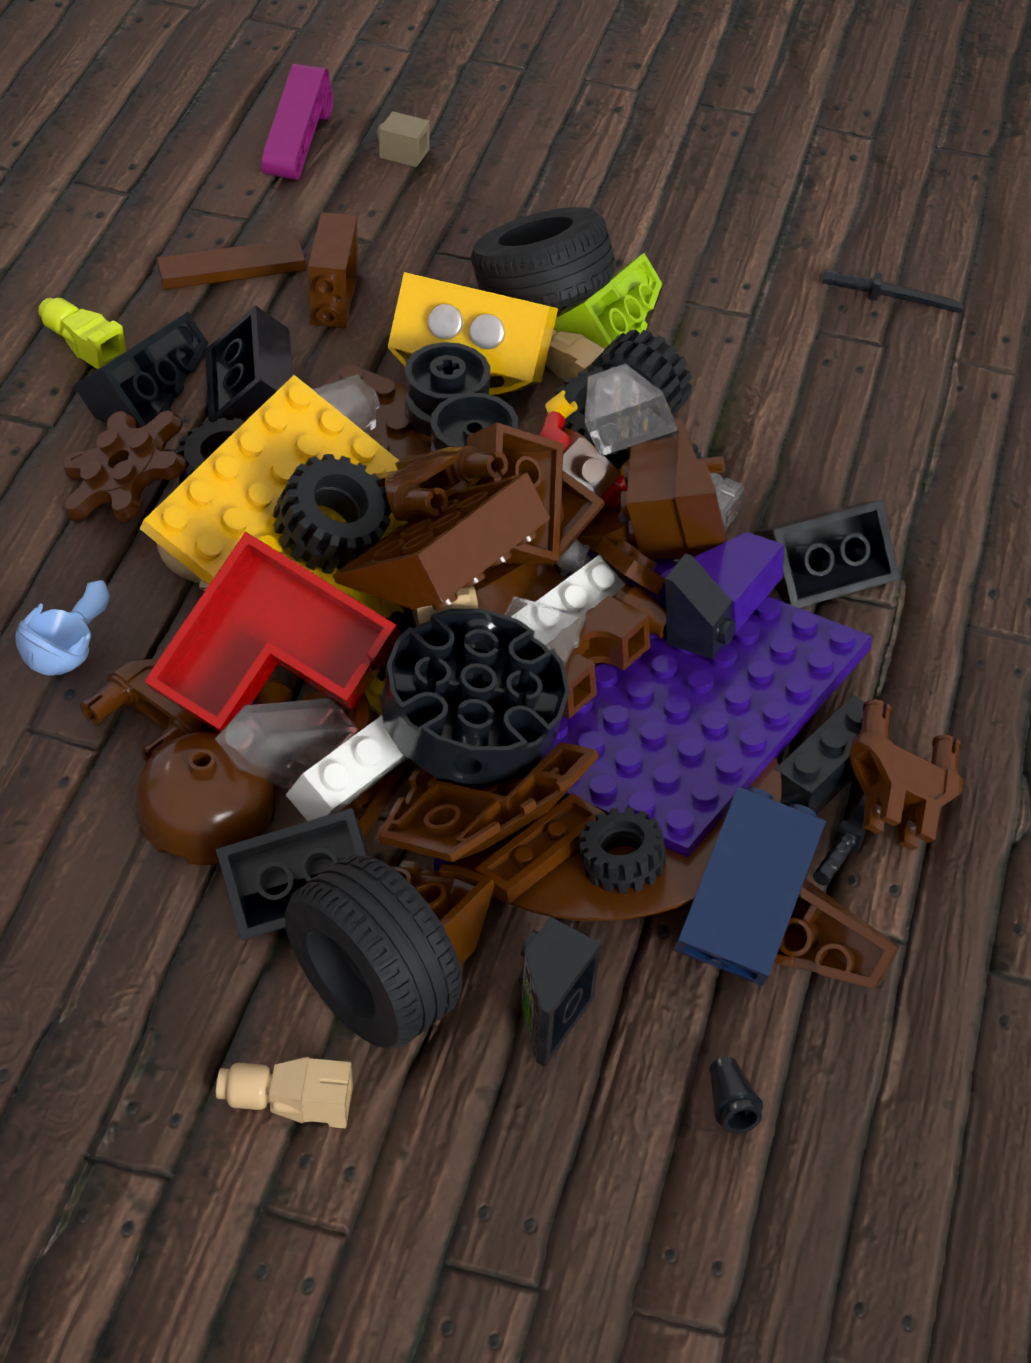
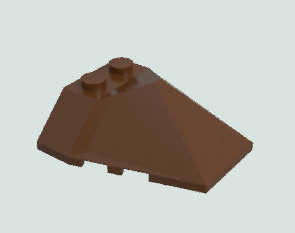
(464, 819)

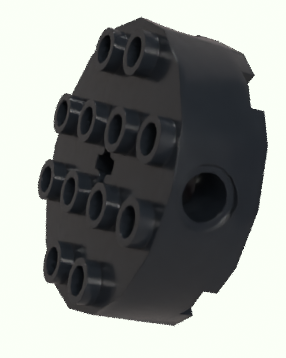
(473, 696)

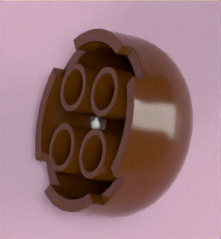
(200, 800)

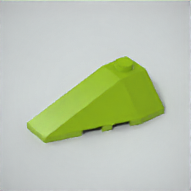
(616, 307)

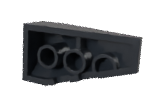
(147, 375)

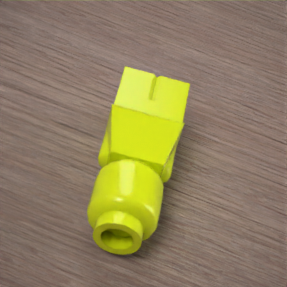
(84, 331)

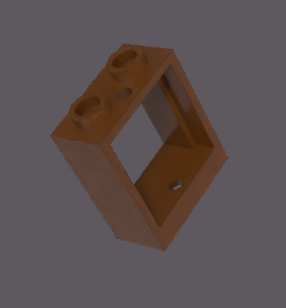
(333, 270)

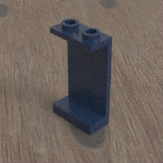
(750, 885)

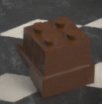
(672, 498)

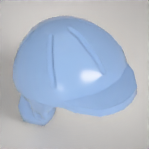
(59, 640)

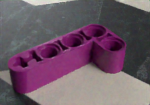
(303, 102)

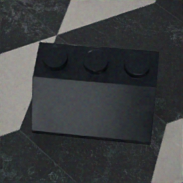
(247, 366)
(834, 553)
(273, 866)

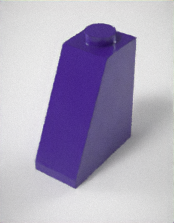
(744, 569)

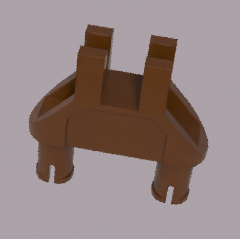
(430, 478)
(127, 688)
(900, 784)

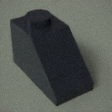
(697, 610)

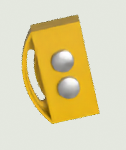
(502, 328)

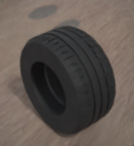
(546, 257)
(374, 950)

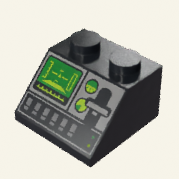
(556, 984)

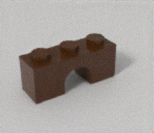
(610, 635)

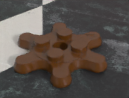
(137, 461)

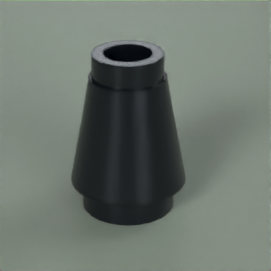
(734, 1097)

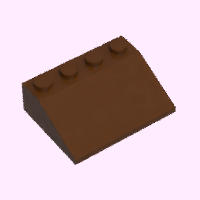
(440, 554)

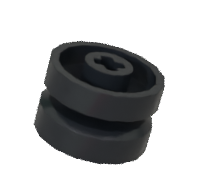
(438, 374)
(465, 415)

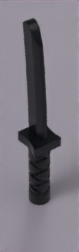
(877, 287)
(848, 837)

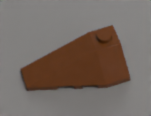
(514, 580)
(457, 899)
(834, 941)

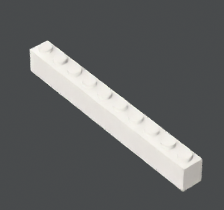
(373, 754)

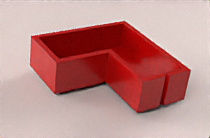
(262, 616)

